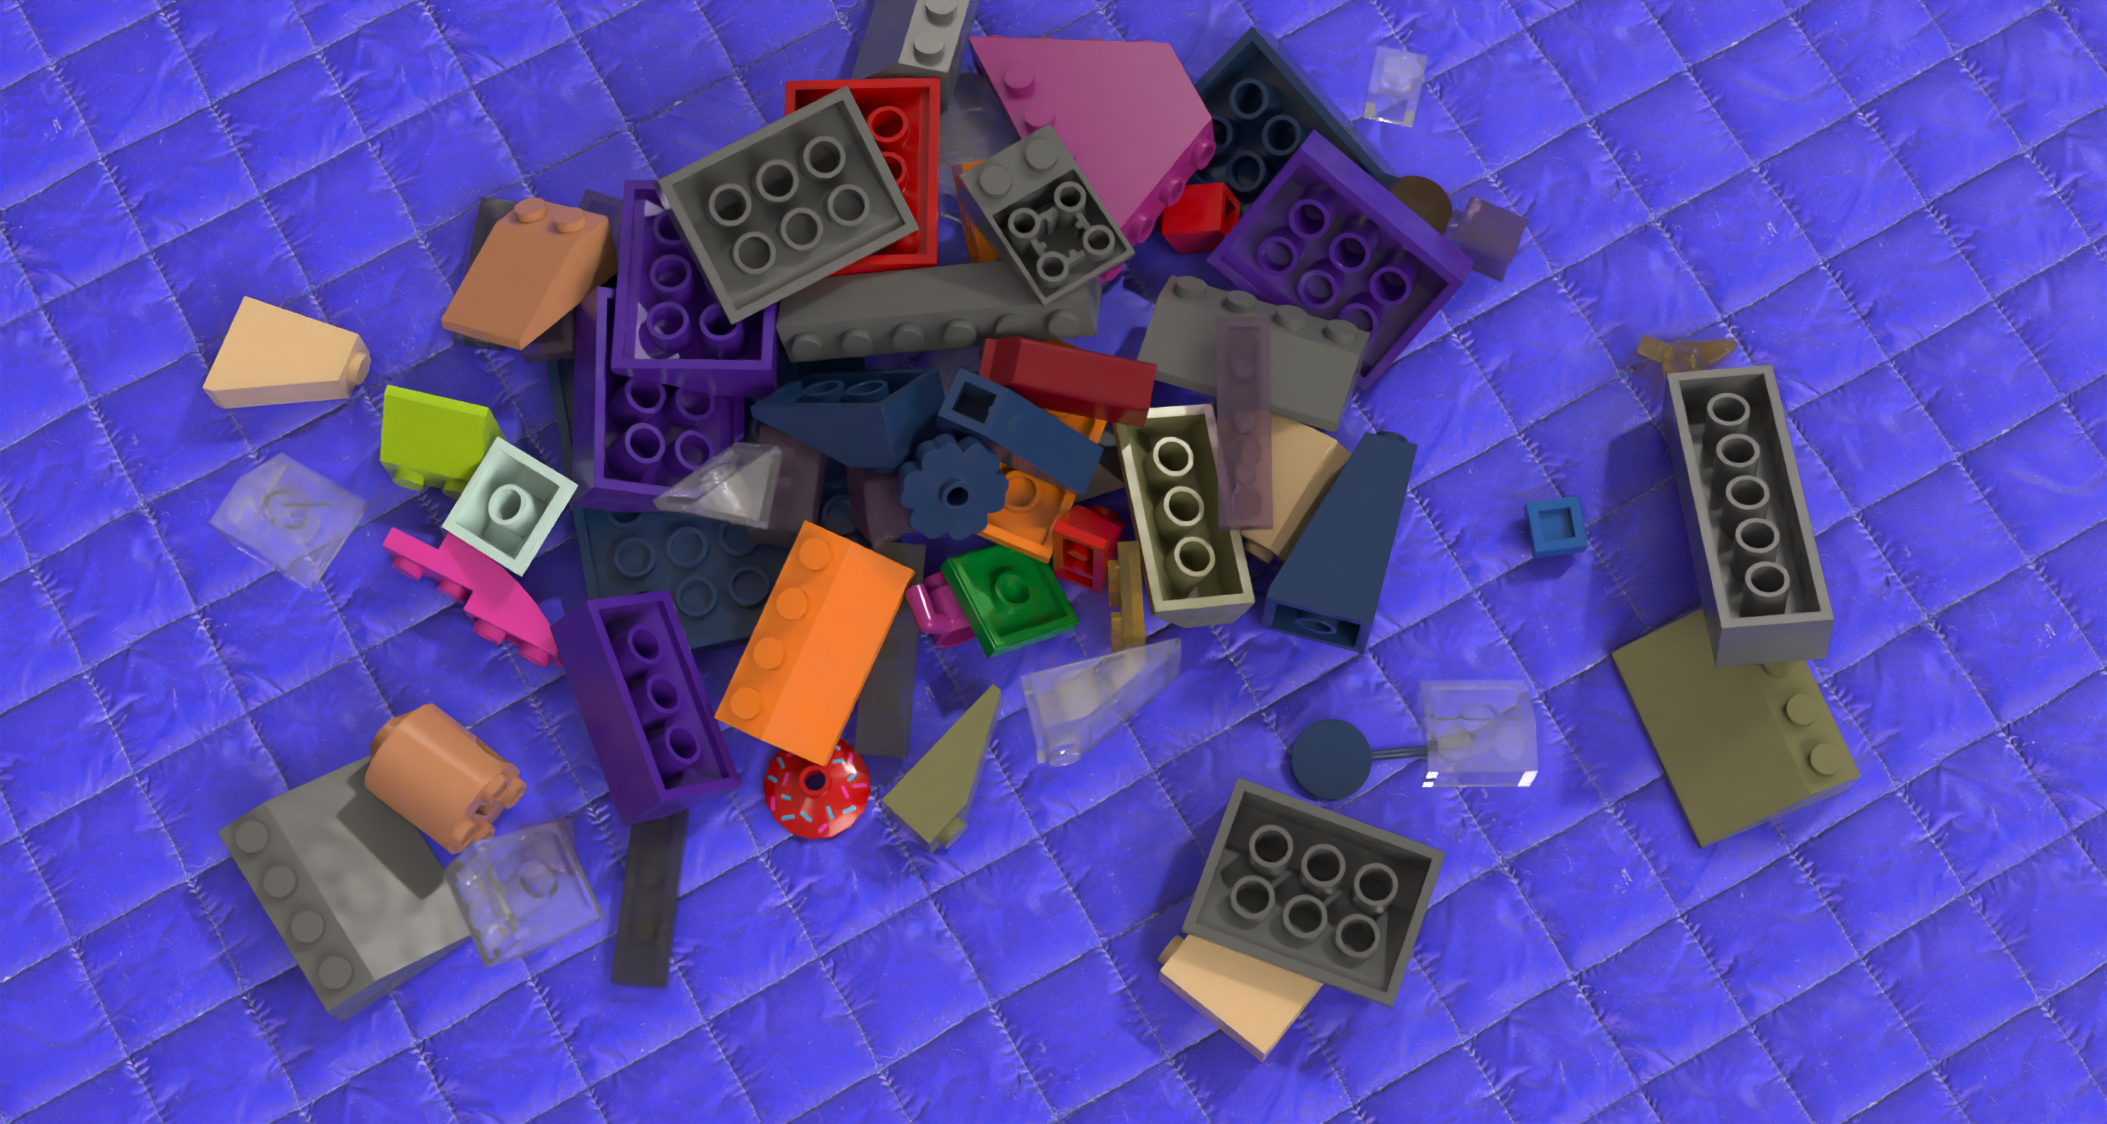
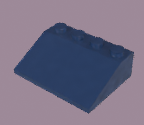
(1263, 113)

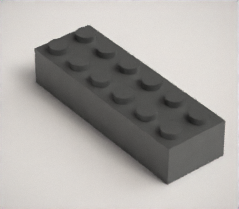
(1746, 517)

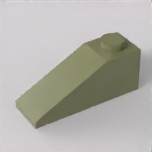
(943, 783)

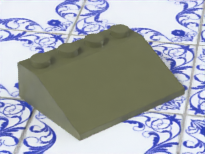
(1732, 738)

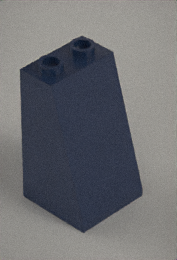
(1341, 559)

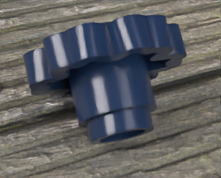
(952, 487)

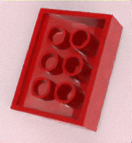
(907, 130)

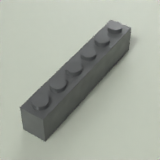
(926, 312)

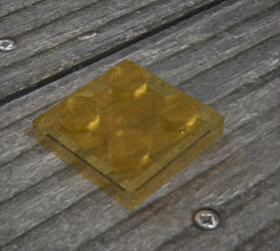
(1126, 593)

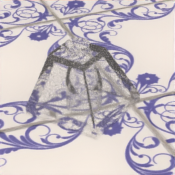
(288, 518)

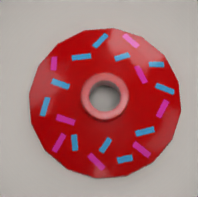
(823, 811)

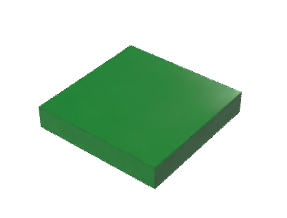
(1008, 598)

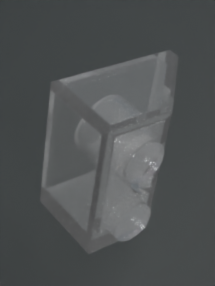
(1476, 733)
(516, 905)

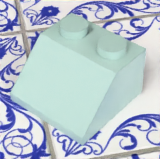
(509, 506)

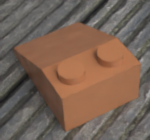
(532, 273)

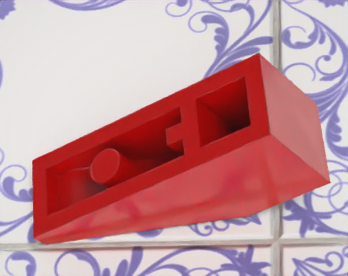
(1083, 545)

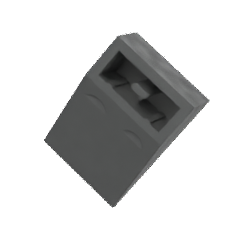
(1043, 216)

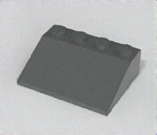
(786, 205)
(347, 887)
(1314, 892)

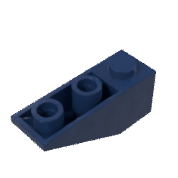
(1018, 432)

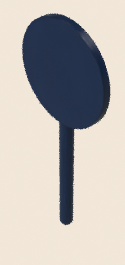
(1335, 758)

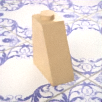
(284, 359)
(1302, 473)
(1236, 992)

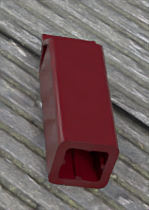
(1071, 379)

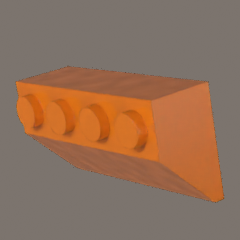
(814, 644)

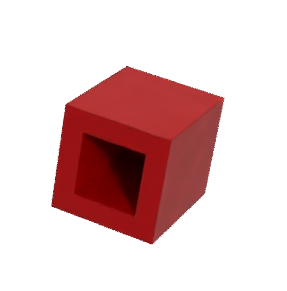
(1199, 218)

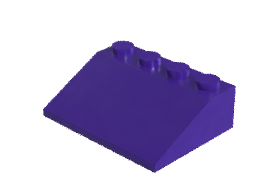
(1343, 252)
(671, 322)
(633, 432)

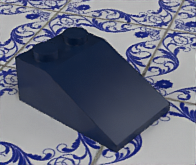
(858, 413)

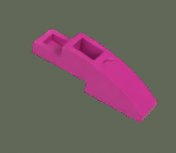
(496, 600)

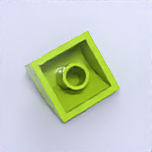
(434, 440)

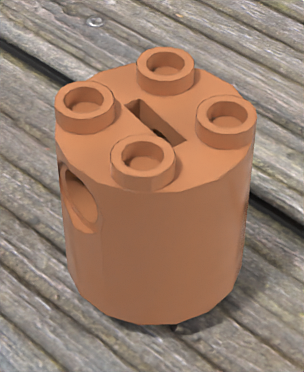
(441, 777)

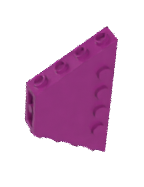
(1116, 108)

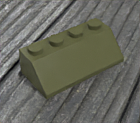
(1172, 493)

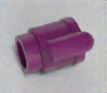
(939, 612)

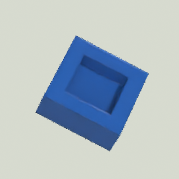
(1555, 527)

